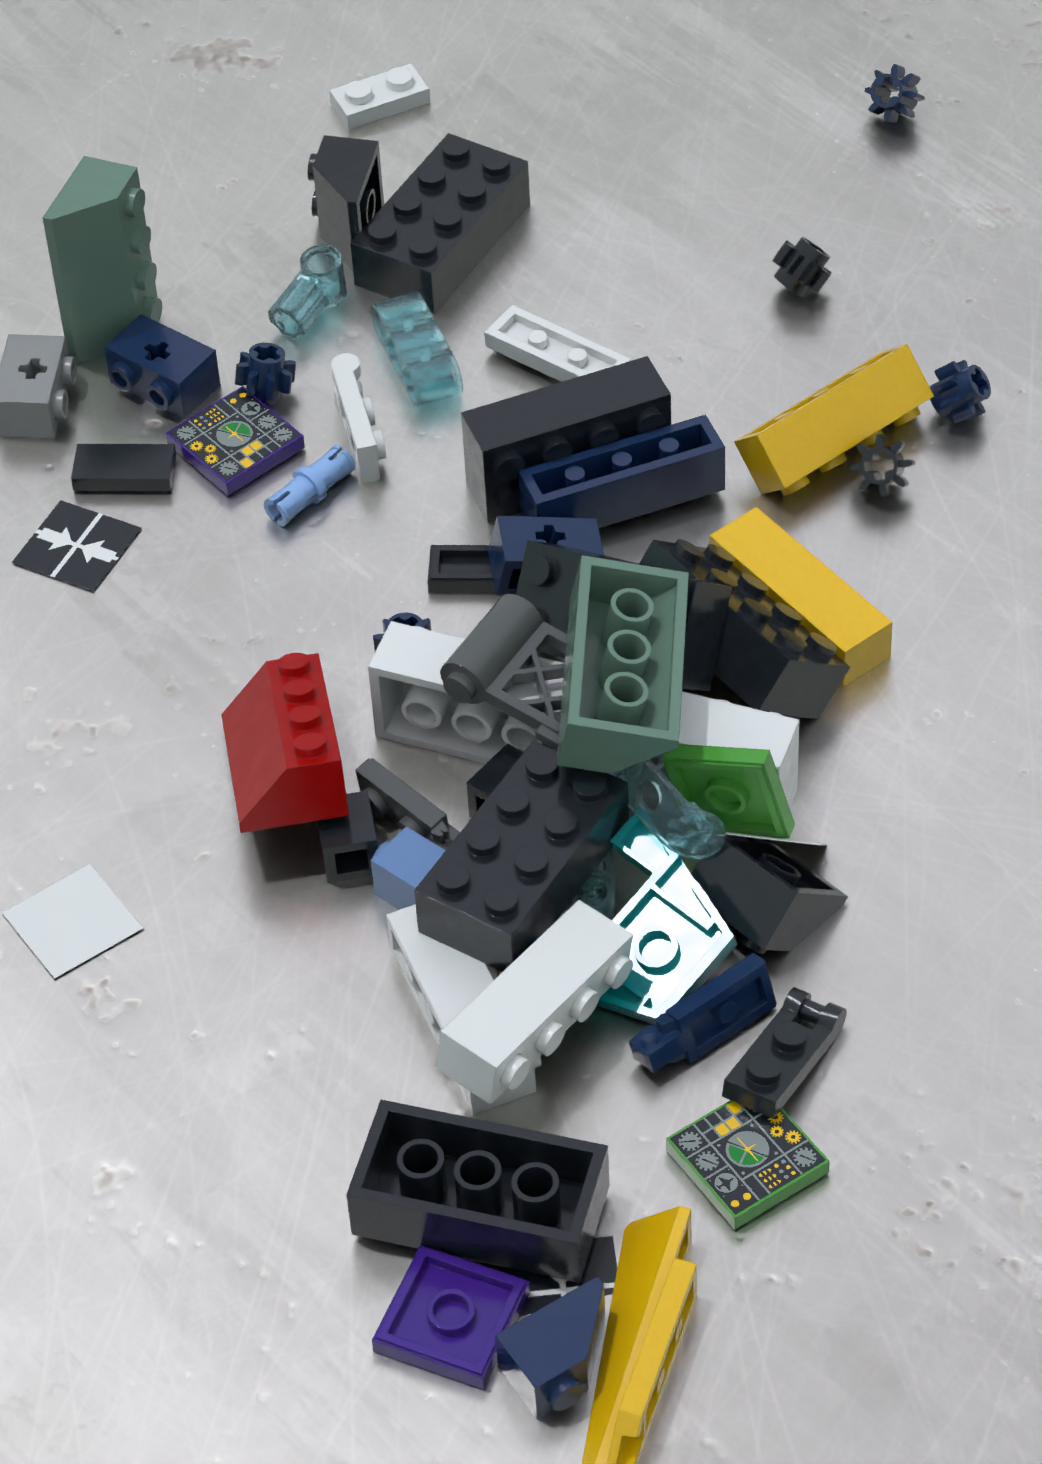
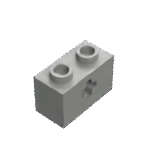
(34, 385)

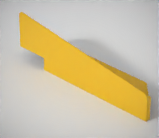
(642, 1335)

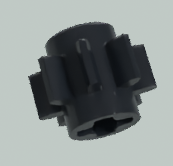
(802, 266)
(873, 454)

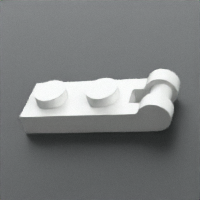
(357, 417)

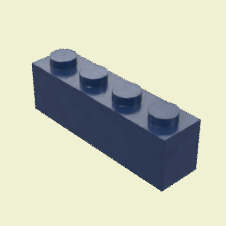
(628, 475)

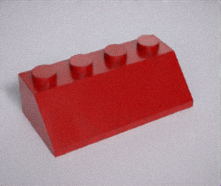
(284, 747)

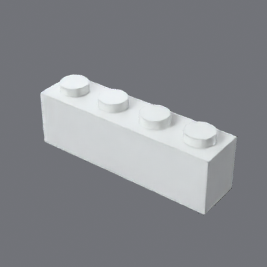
(443, 986)
(535, 1002)

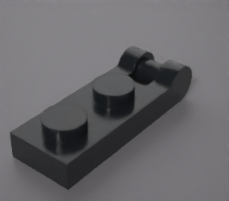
(784, 1054)

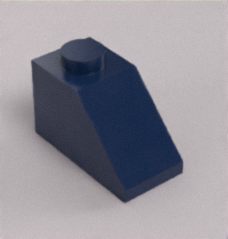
(554, 1349)

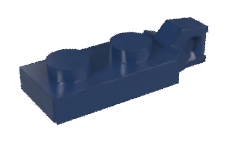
(707, 1016)

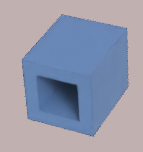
(401, 866)

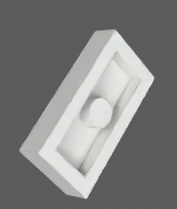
(379, 96)

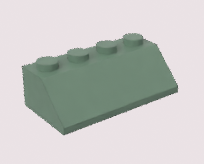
(100, 255)
(622, 665)

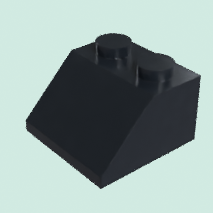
(346, 189)
(766, 893)

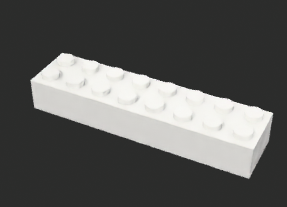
(418, 712)

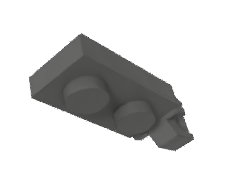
(403, 805)

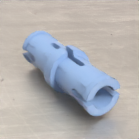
(309, 485)

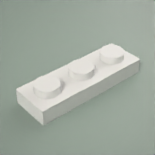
(548, 346)

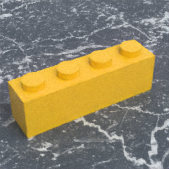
(834, 420)
(809, 588)

